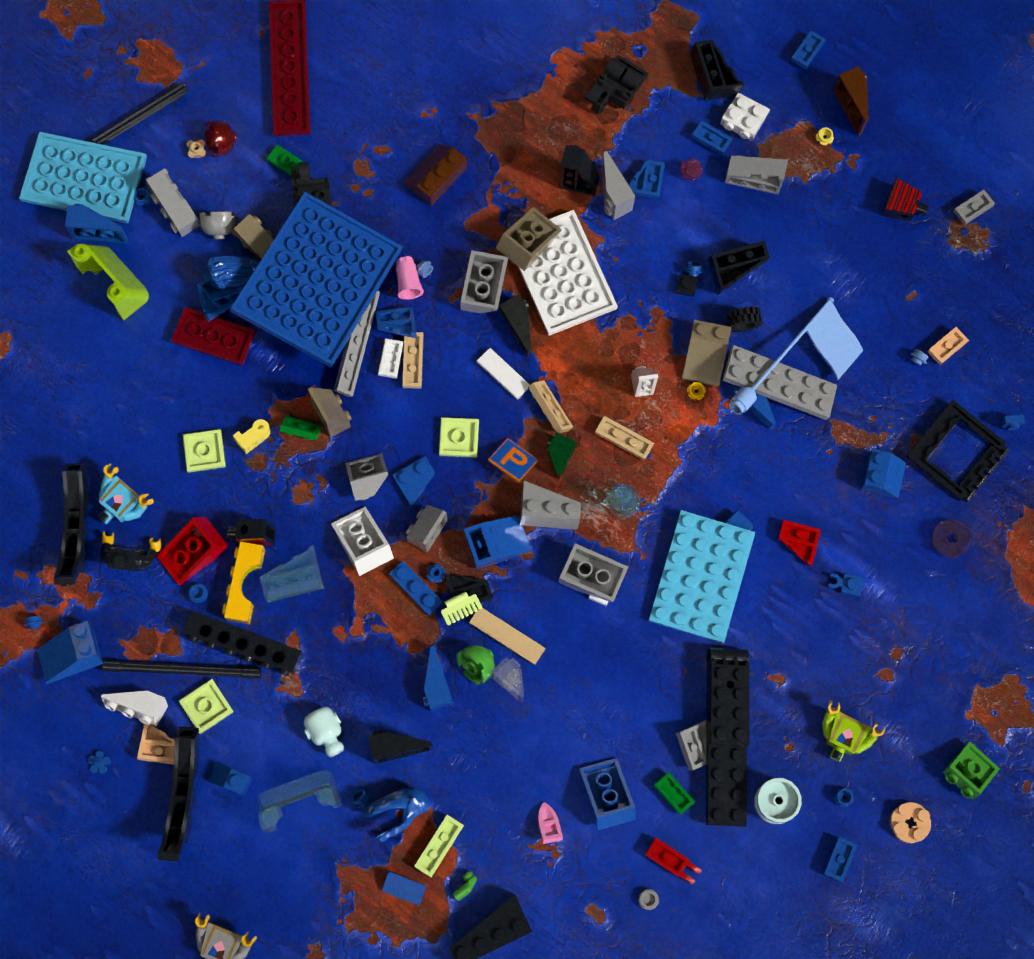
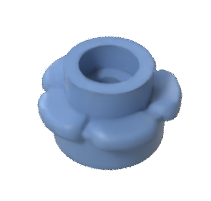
(424, 268)
(919, 357)

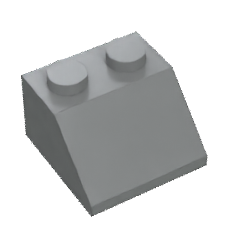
(427, 528)

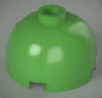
(477, 662)

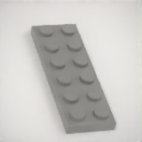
(782, 383)

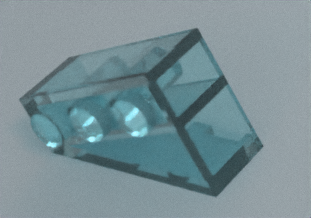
(293, 578)

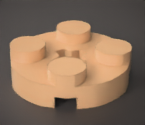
(920, 817)

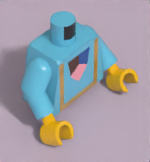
(120, 499)

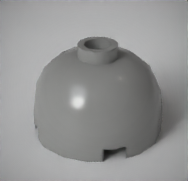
(218, 223)

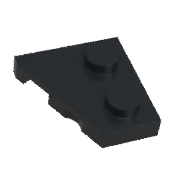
(472, 586)

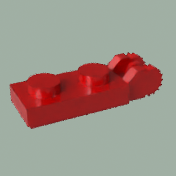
(670, 859)

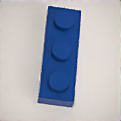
(416, 588)

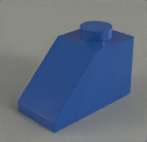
(230, 779)

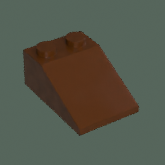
(853, 97)

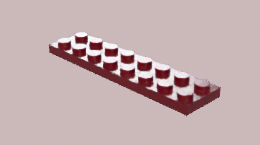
(289, 68)

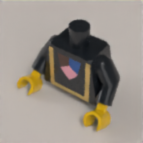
(127, 558)

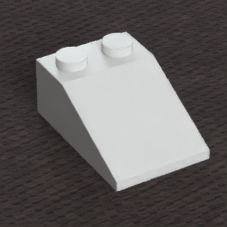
(362, 541)

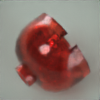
(220, 138)

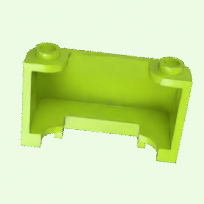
(126, 292)

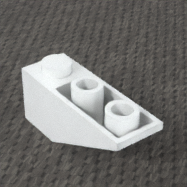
(140, 704)

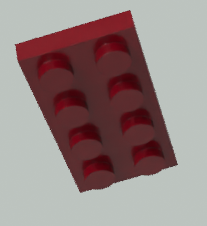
(214, 338)

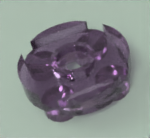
(961, 535)

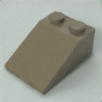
(528, 238)
(706, 353)
(329, 410)

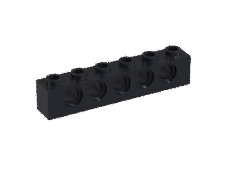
(198, 621)

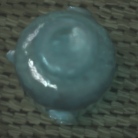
(623, 501)

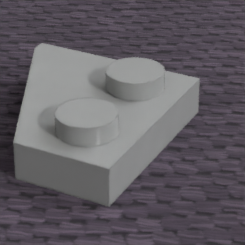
(693, 745)

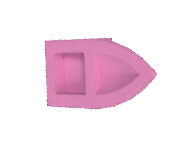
(549, 825)

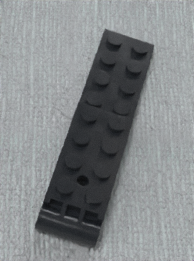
(727, 737)

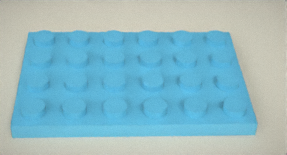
(83, 173)
(702, 576)

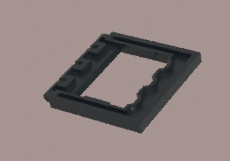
(938, 432)

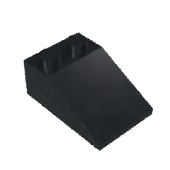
(393, 746)

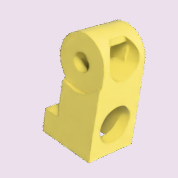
(253, 436)

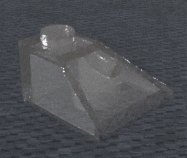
(509, 677)

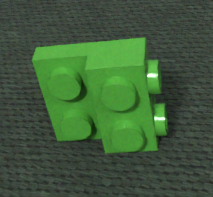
(970, 771)

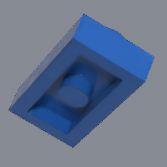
(808, 50)
(711, 137)
(840, 859)

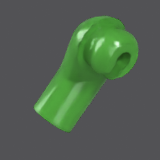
(467, 887)

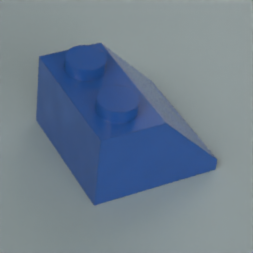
(883, 474)

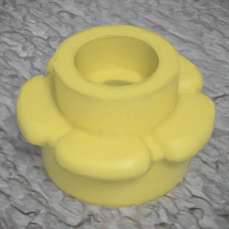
(825, 132)

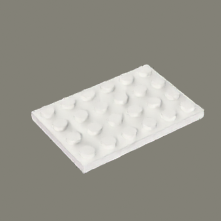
(568, 279)

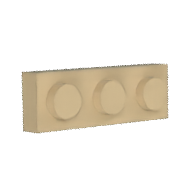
(413, 361)
(550, 407)
(624, 438)

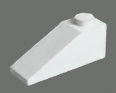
(644, 381)

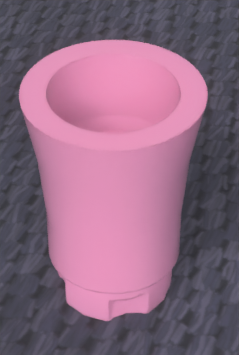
(408, 280)

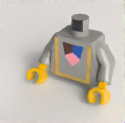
(220, 943)

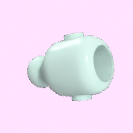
(323, 728)

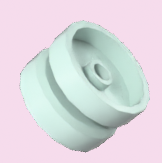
(767, 807)

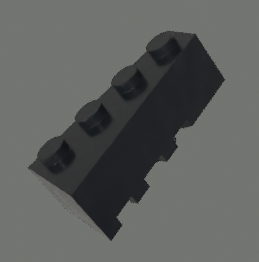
(495, 931)

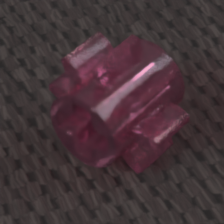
(691, 169)

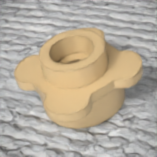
(196, 153)

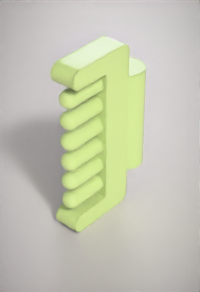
(460, 602)

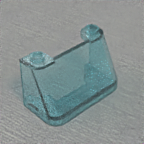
(318, 783)

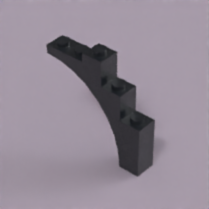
(75, 526)
(182, 794)

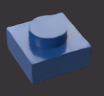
(1012, 422)

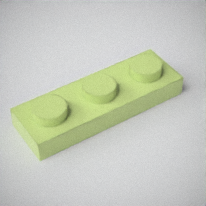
(439, 846)

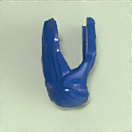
(230, 272)
(410, 799)

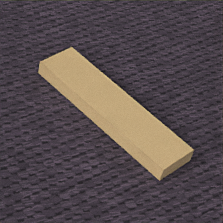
(507, 636)

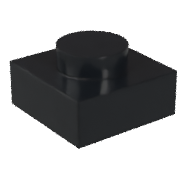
(686, 285)

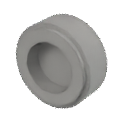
(648, 899)

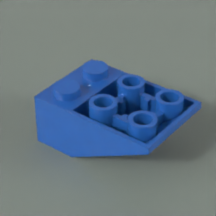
(496, 541)

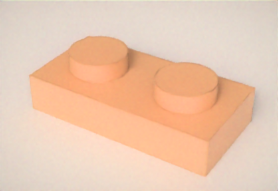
(948, 345)

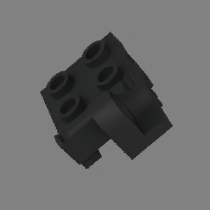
(616, 84)
(302, 183)

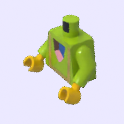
(847, 733)

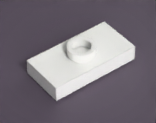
(390, 358)

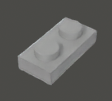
(974, 207)

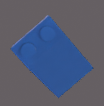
(89, 225)
(70, 653)
(607, 794)

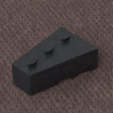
(713, 73)
(578, 171)
(735, 264)

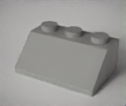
(483, 282)

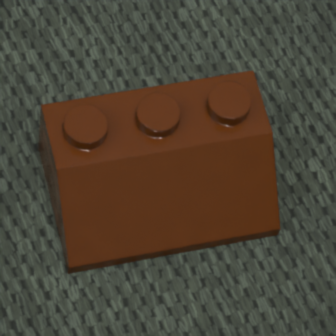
(437, 173)

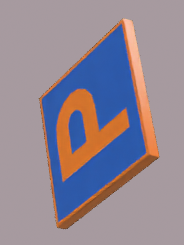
(513, 460)

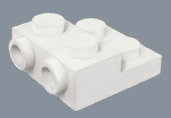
(744, 117)

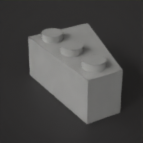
(757, 173)
(172, 203)
(547, 508)

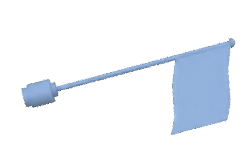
(830, 338)

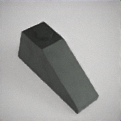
(517, 318)

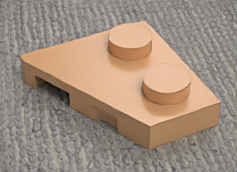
(156, 746)

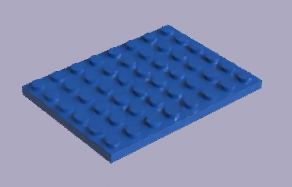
(317, 279)

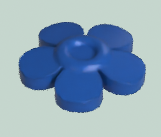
(99, 762)

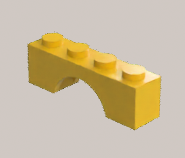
(248, 559)

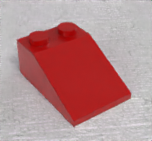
(192, 549)

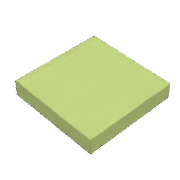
(458, 437)
(204, 450)
(206, 706)

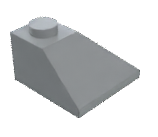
(366, 476)

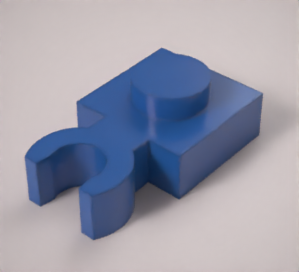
(849, 585)

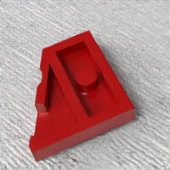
(800, 540)

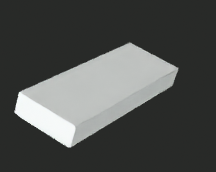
(503, 373)

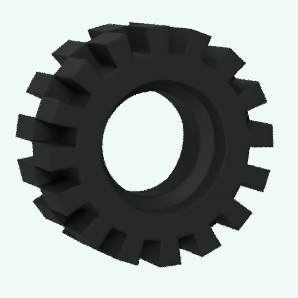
(744, 319)

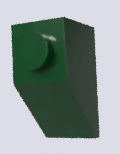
(559, 452)

